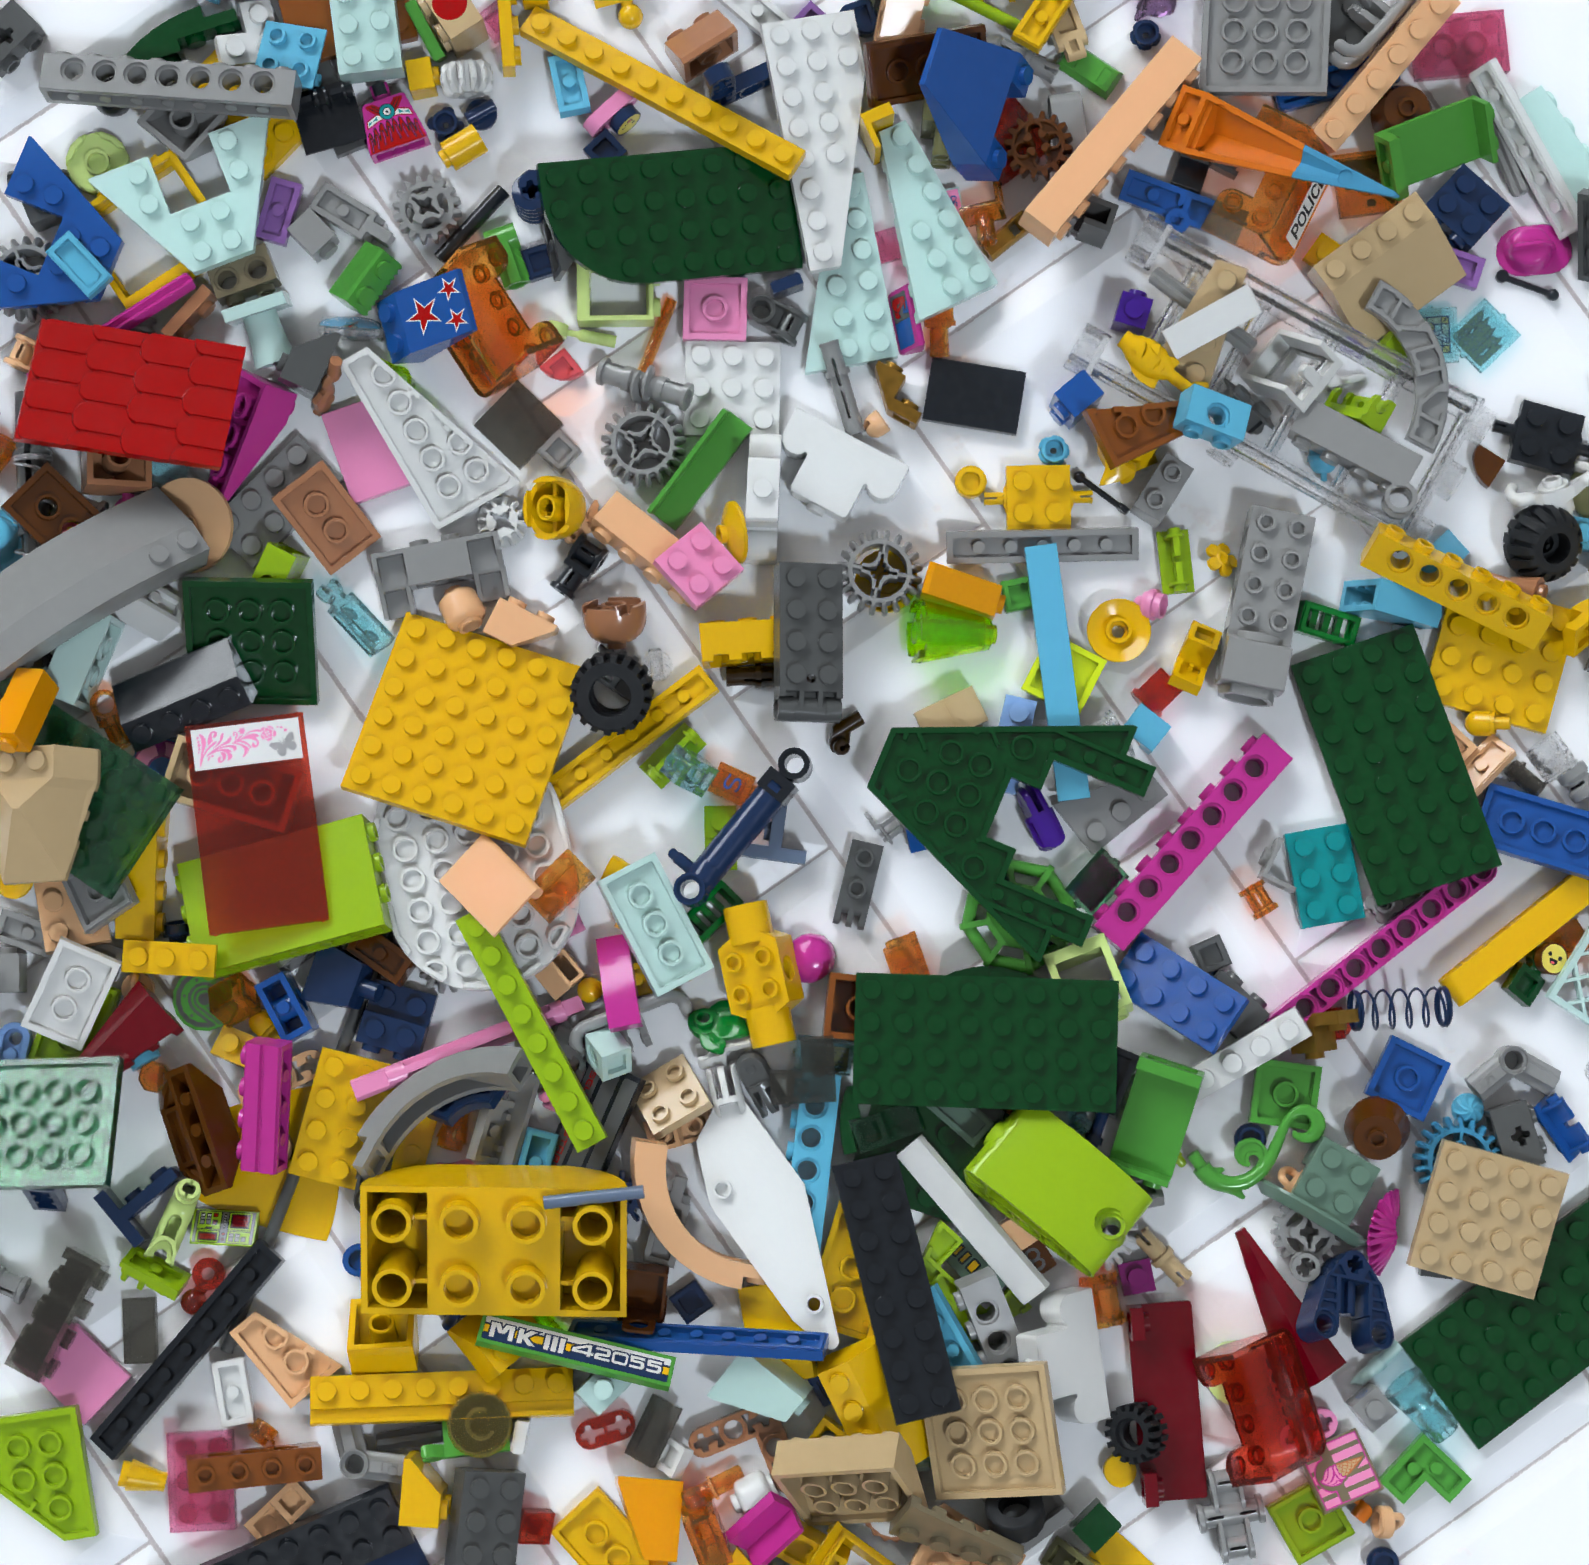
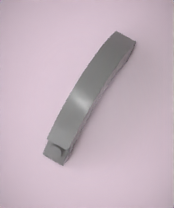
(429, 1090)

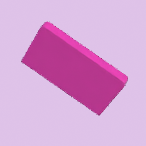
(766, 1529)

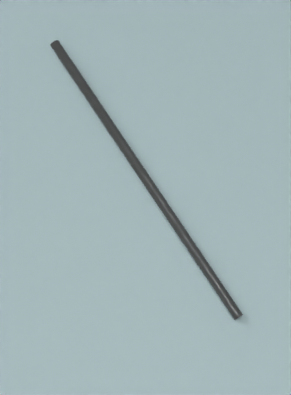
(292, 1180)

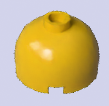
(554, 508)

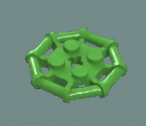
(991, 957)

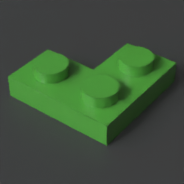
(1422, 1463)

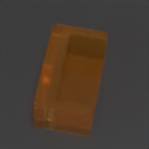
(561, 885)

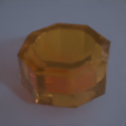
(152, 1076)

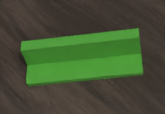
(700, 469)

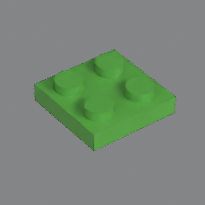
(1279, 1088)

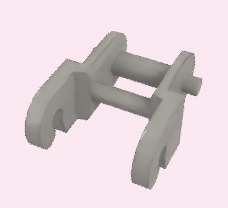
(888, 836)

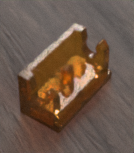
(905, 955)

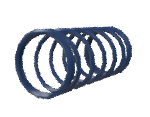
(1448, 1013)

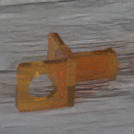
(983, 216)
(939, 333)

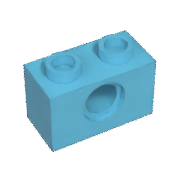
(1228, 415)

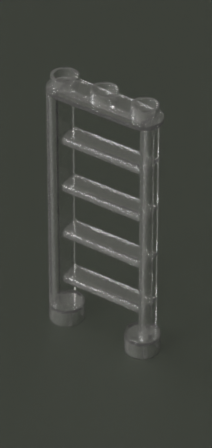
(1443, 473)

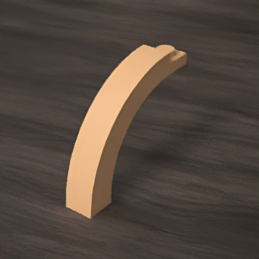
(649, 1169)

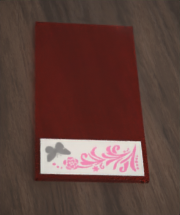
(256, 824)

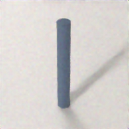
(593, 1197)

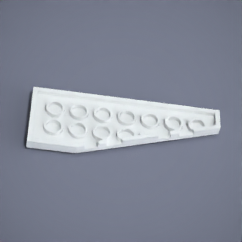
(818, 101)

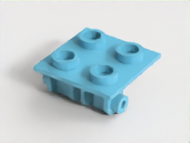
(293, 48)

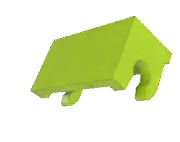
(1367, 411)

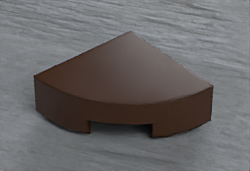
(1486, 465)

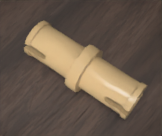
(1162, 1257)

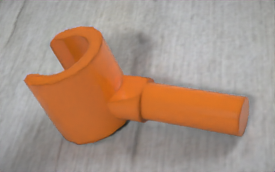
(1362, 1511)

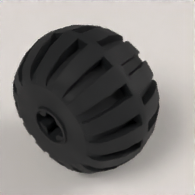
(1542, 542)

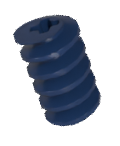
(523, 190)

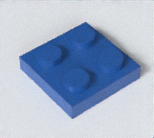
(1407, 1077)

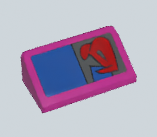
(908, 334)

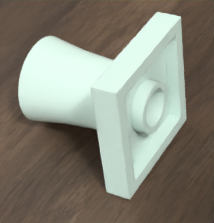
(263, 327)

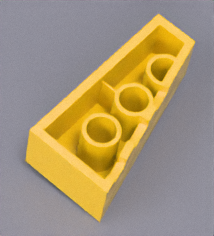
(147, 877)

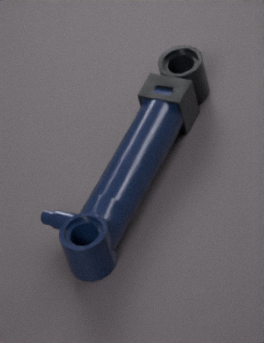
(773, 792)

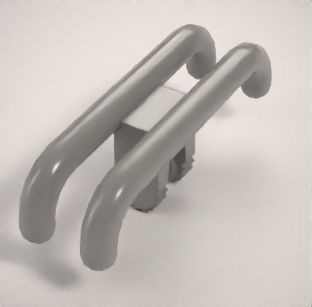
(1377, 25)
(646, 1004)

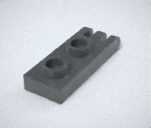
(858, 882)

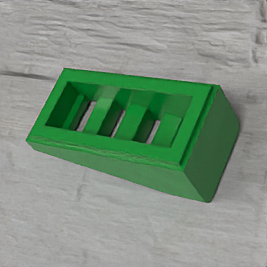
(1307, 619)
(729, 895)

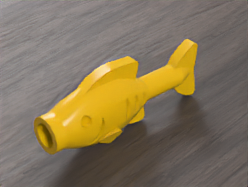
(1152, 362)

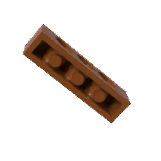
(253, 1467)

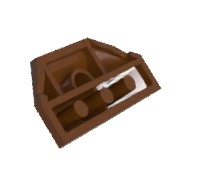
(200, 1128)

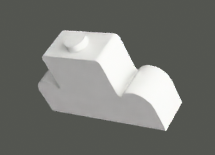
(837, 467)
(763, 498)
(1072, 1352)

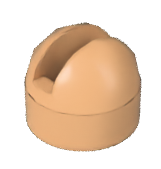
(875, 425)

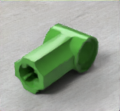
(516, 273)

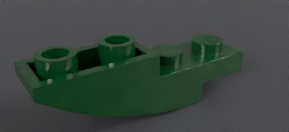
(183, 31)

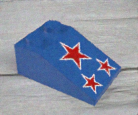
(426, 318)

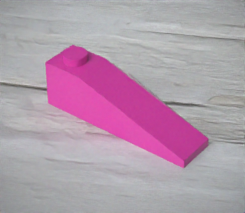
(256, 421)

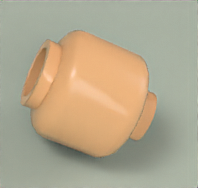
(462, 609)

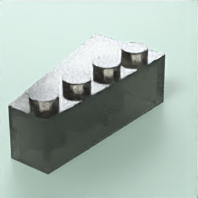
(58, 1314)

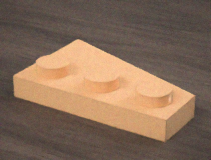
(282, 1357)

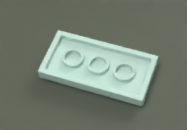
(655, 925)

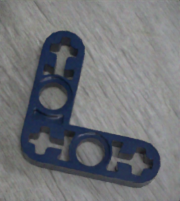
(725, 88)

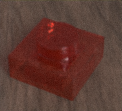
(536, 1526)

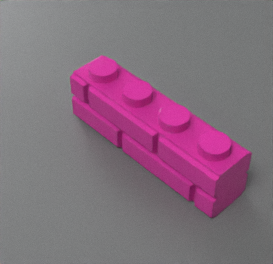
(265, 1105)

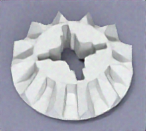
(500, 507)

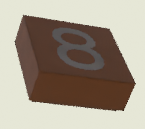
(1040, 1256)

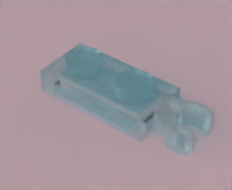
(355, 618)

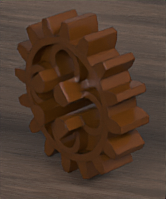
(1022, 138)

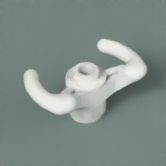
(1552, 490)

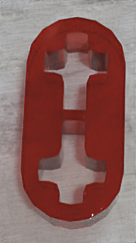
(608, 1436)

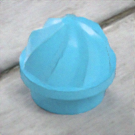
(1467, 1106)

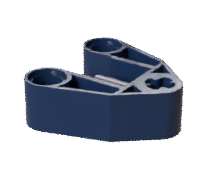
(1347, 1289)

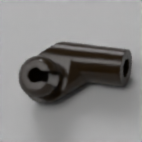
(841, 732)

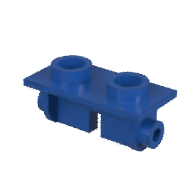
(1553, 1115)

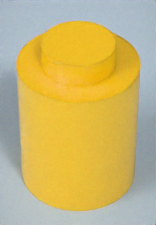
(462, 148)

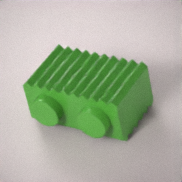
(365, 278)

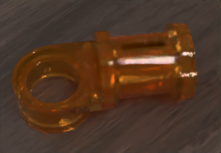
(109, 721)

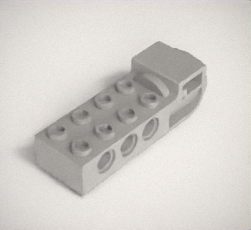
(1263, 606)

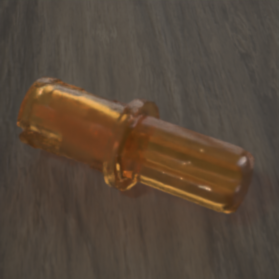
(721, 1482)

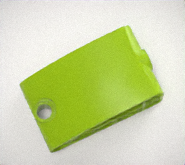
(1056, 1187)

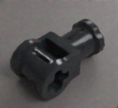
(579, 565)

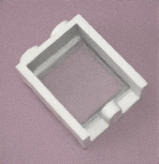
(1292, 369)

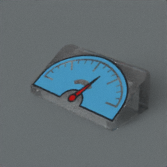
(352, 328)

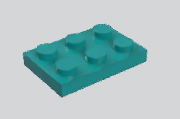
(1324, 875)

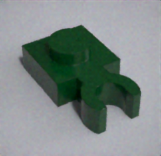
(1524, 981)

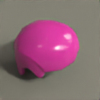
(813, 956)

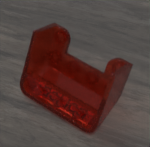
(1268, 1405)

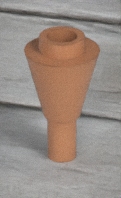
(1529, 585)

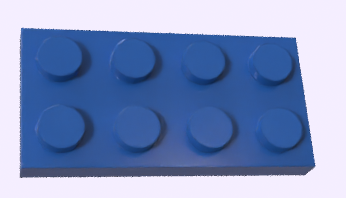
(1538, 830)
(1180, 993)

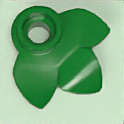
(719, 1027)

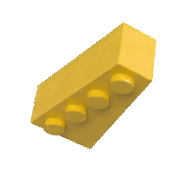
(737, 642)

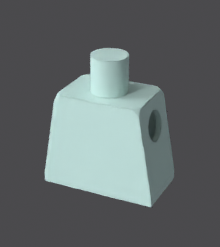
(600, 1392)

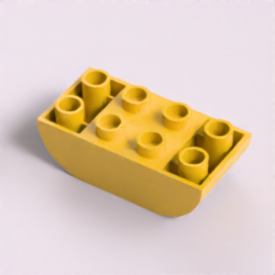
(486, 1245)

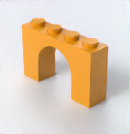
(25, 708)

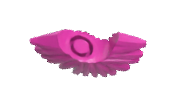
(1382, 1231)

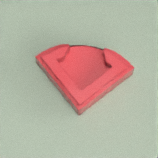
(562, 367)

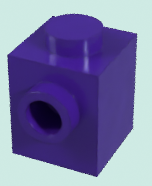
(1132, 312)

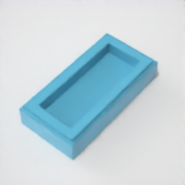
(79, 265)

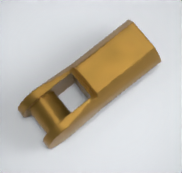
(1005, 238)

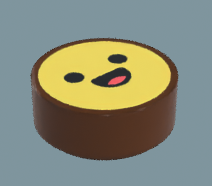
(1550, 958)

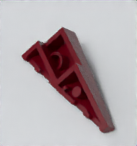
(133, 1027)
(1281, 1309)

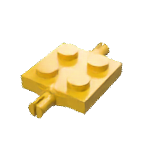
(1038, 497)

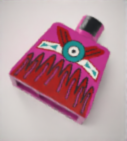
(391, 125)

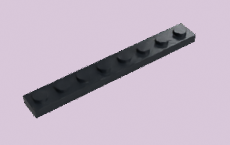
(187, 1349)

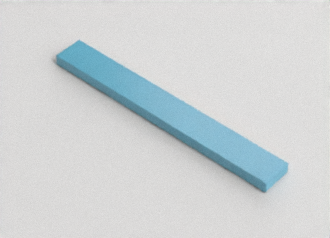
(1054, 657)

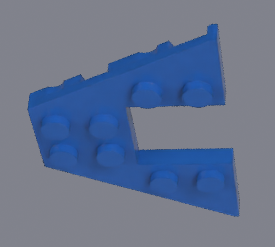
(45, 187)

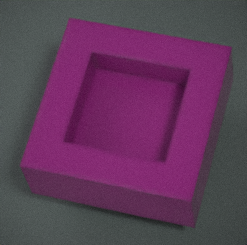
(1136, 1276)

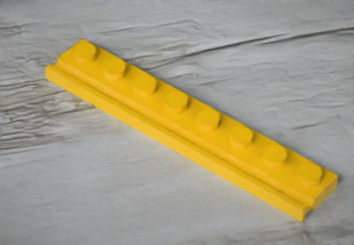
(433, 1394)

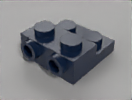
(1466, 208)
(397, 1021)

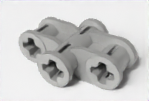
(1230, 1516)

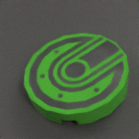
(192, 1003)

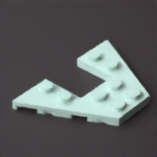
(209, 231)

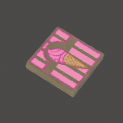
(1342, 1473)

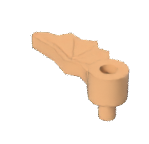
(585, 528)

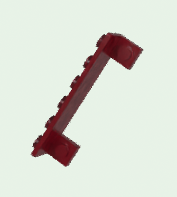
(1165, 1377)

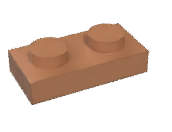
(197, 306)

